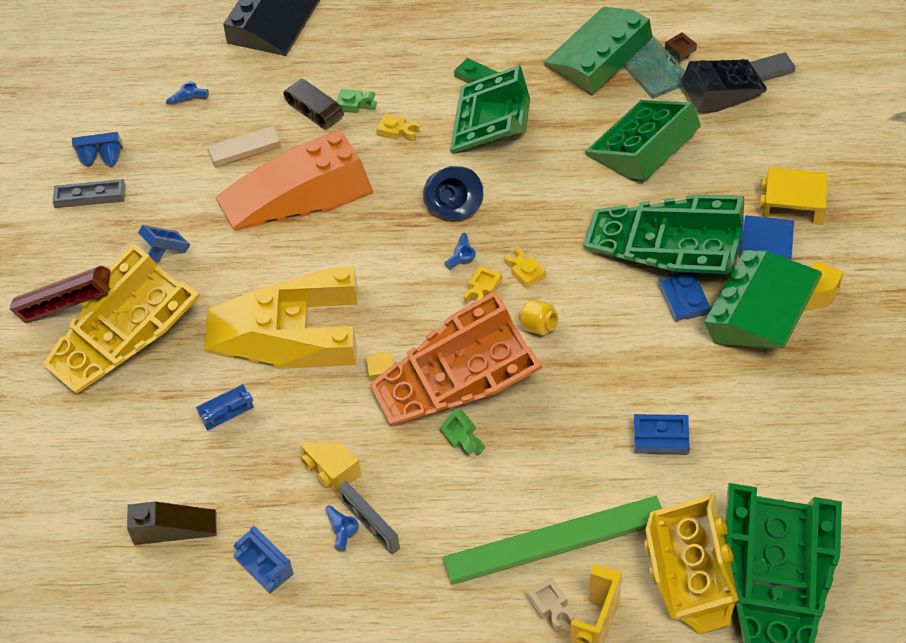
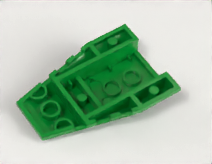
(674, 235)
(781, 563)

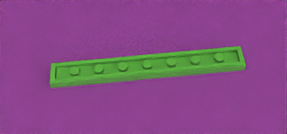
(550, 541)

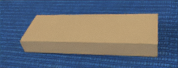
(244, 146)

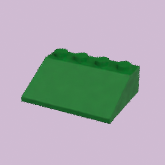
(601, 47)
(645, 137)
(761, 301)

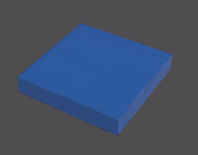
(768, 235)

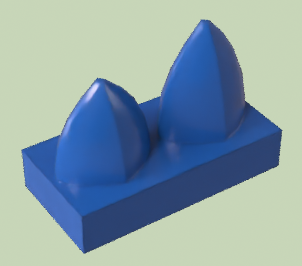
(107, 144)

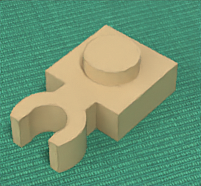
(550, 601)

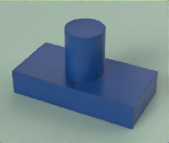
(162, 239)

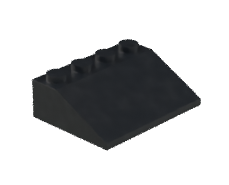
(268, 24)

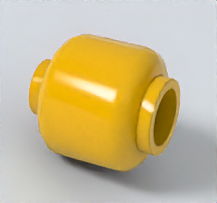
(538, 317)

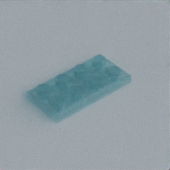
(655, 69)

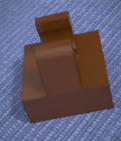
(680, 46)

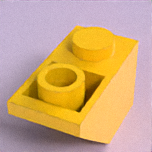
(827, 286)
(331, 463)

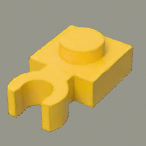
(395, 126)
(527, 270)
(482, 283)

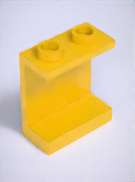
(795, 191)
(604, 591)

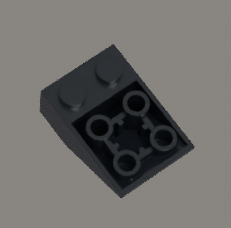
(721, 83)

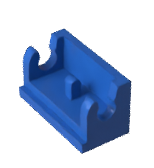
(262, 560)

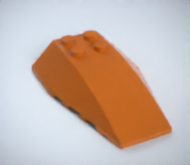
(299, 181)
(460, 362)

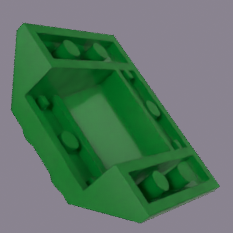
(491, 110)

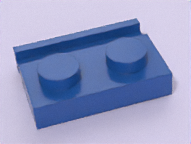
(684, 296)
(661, 433)

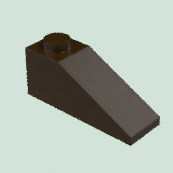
(169, 522)

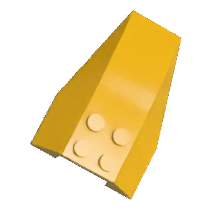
(115, 326)

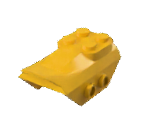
(693, 563)

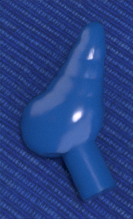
(187, 92)
(462, 253)
(342, 526)

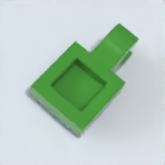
(355, 99)
(459, 431)

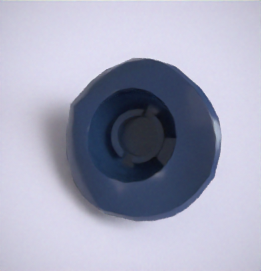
(453, 193)

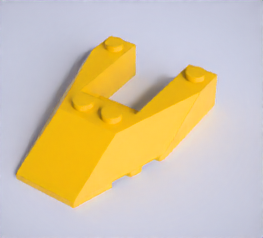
(272, 323)

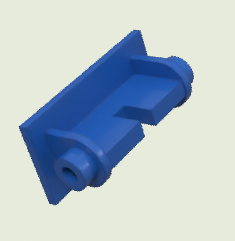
(225, 407)

